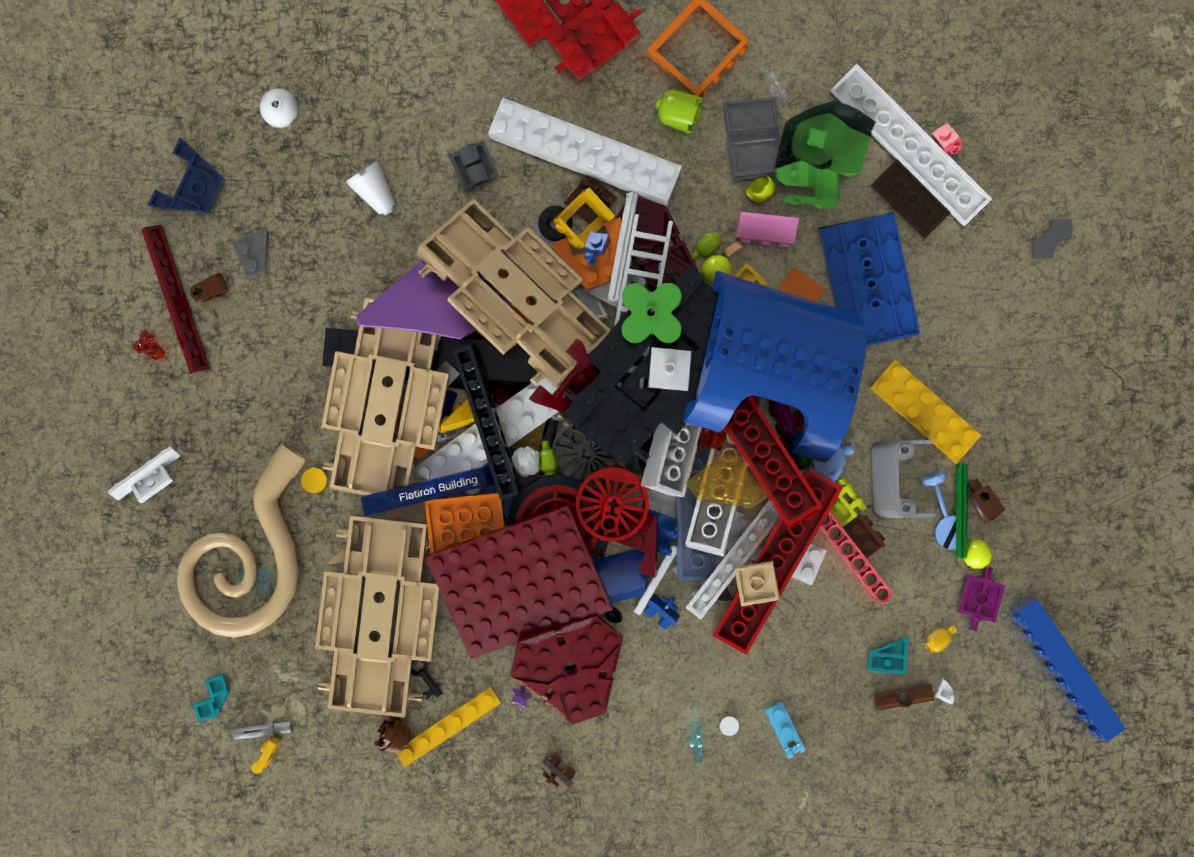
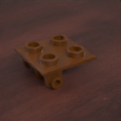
(604, 195)

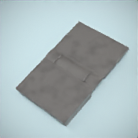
(752, 137)

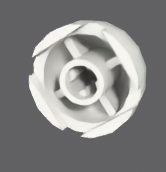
(284, 113)

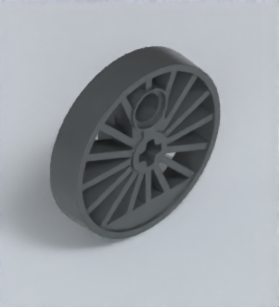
(578, 451)

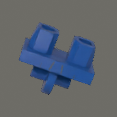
(663, 607)

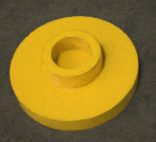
(314, 480)

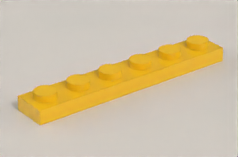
(449, 726)

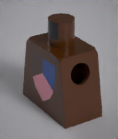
(986, 509)

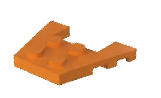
(592, 275)

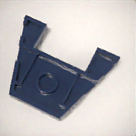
(197, 188)

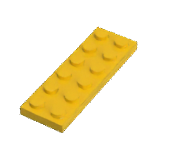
(925, 411)

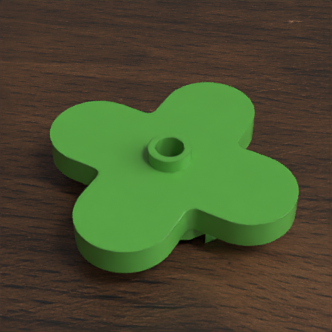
(662, 323)

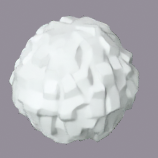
(526, 461)

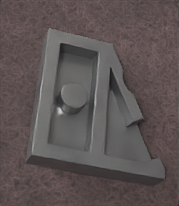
(252, 252)

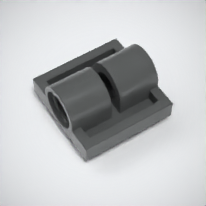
(473, 165)

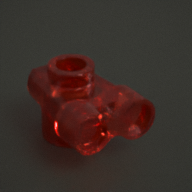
(149, 346)

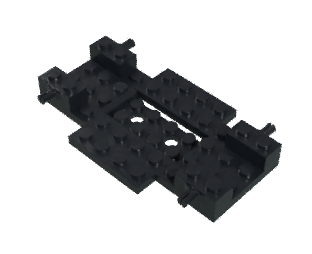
(616, 415)

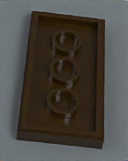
(910, 199)

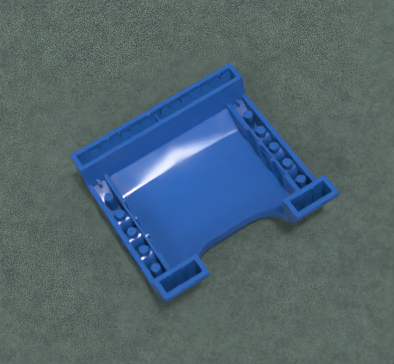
(784, 352)

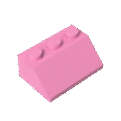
(766, 229)

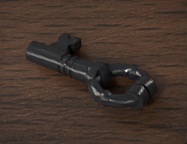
(434, 689)

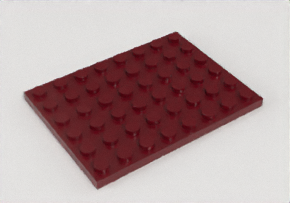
(519, 581)

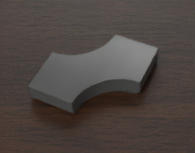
(1058, 231)

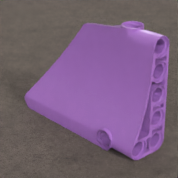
(419, 306)

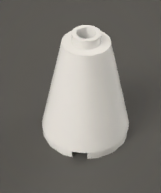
(373, 188)

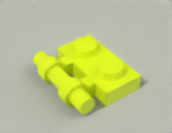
(841, 509)

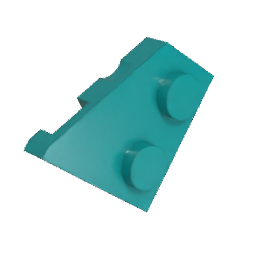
(889, 658)

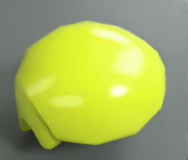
(761, 190)
(714, 264)
(978, 553)

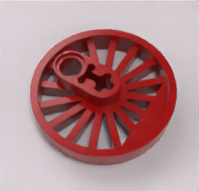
(605, 511)

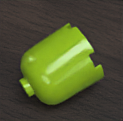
(680, 110)

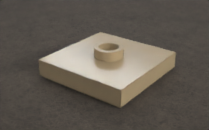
(757, 583)

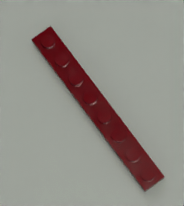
(175, 299)

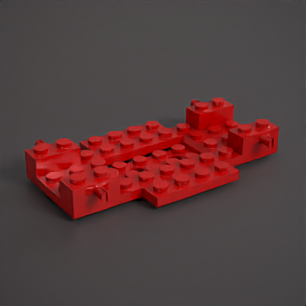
(586, 36)

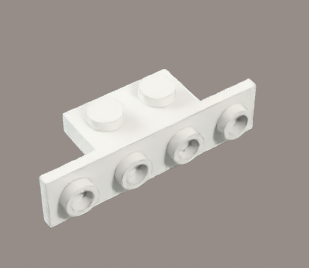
(148, 478)

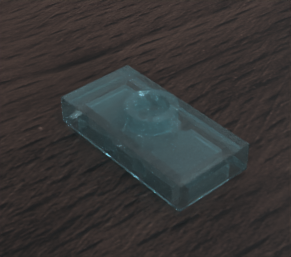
(695, 741)

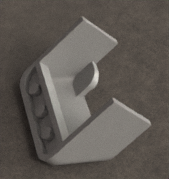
(885, 479)

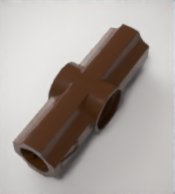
(916, 695)

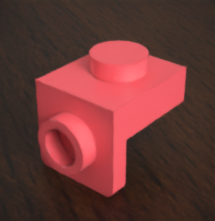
(947, 139)

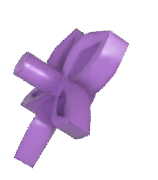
(520, 696)

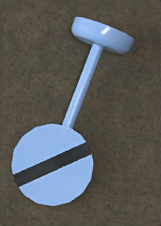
(946, 528)

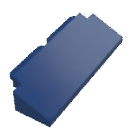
(622, 575)

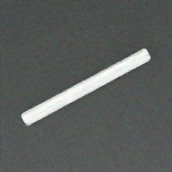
(622, 247)

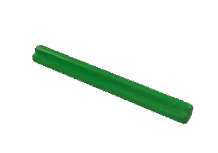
(961, 510)

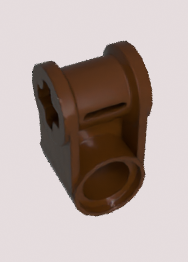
(212, 286)

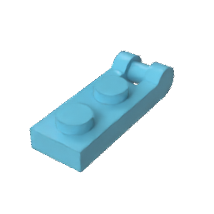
(784, 729)

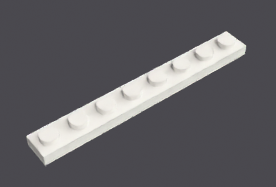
(735, 557)

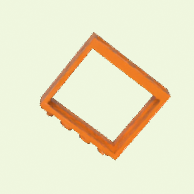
(669, 32)

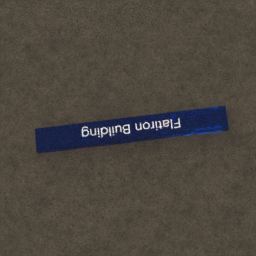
(426, 490)

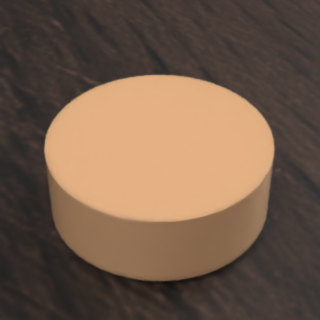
(733, 249)

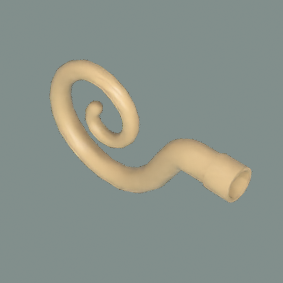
(281, 469)

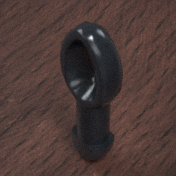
(614, 615)

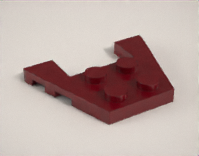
(576, 380)
(643, 540)

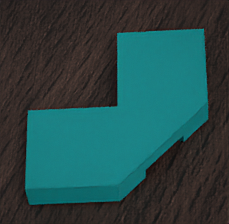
(218, 692)

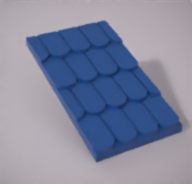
(871, 276)

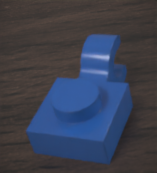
(595, 245)

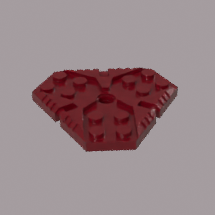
(654, 220)
(576, 689)

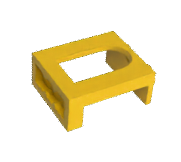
(593, 201)

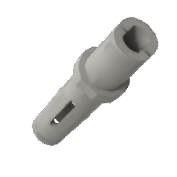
(271, 729)

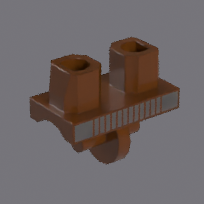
(563, 778)

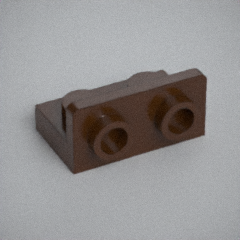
(864, 535)

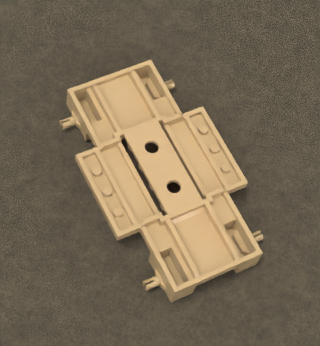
(479, 243)
(373, 460)
(369, 678)

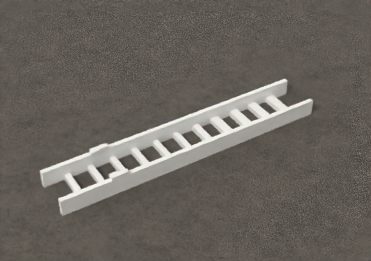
(659, 277)

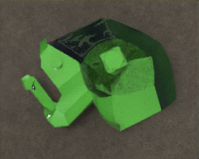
(820, 146)

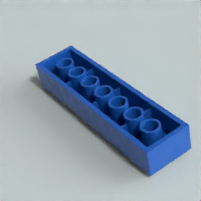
(1067, 669)

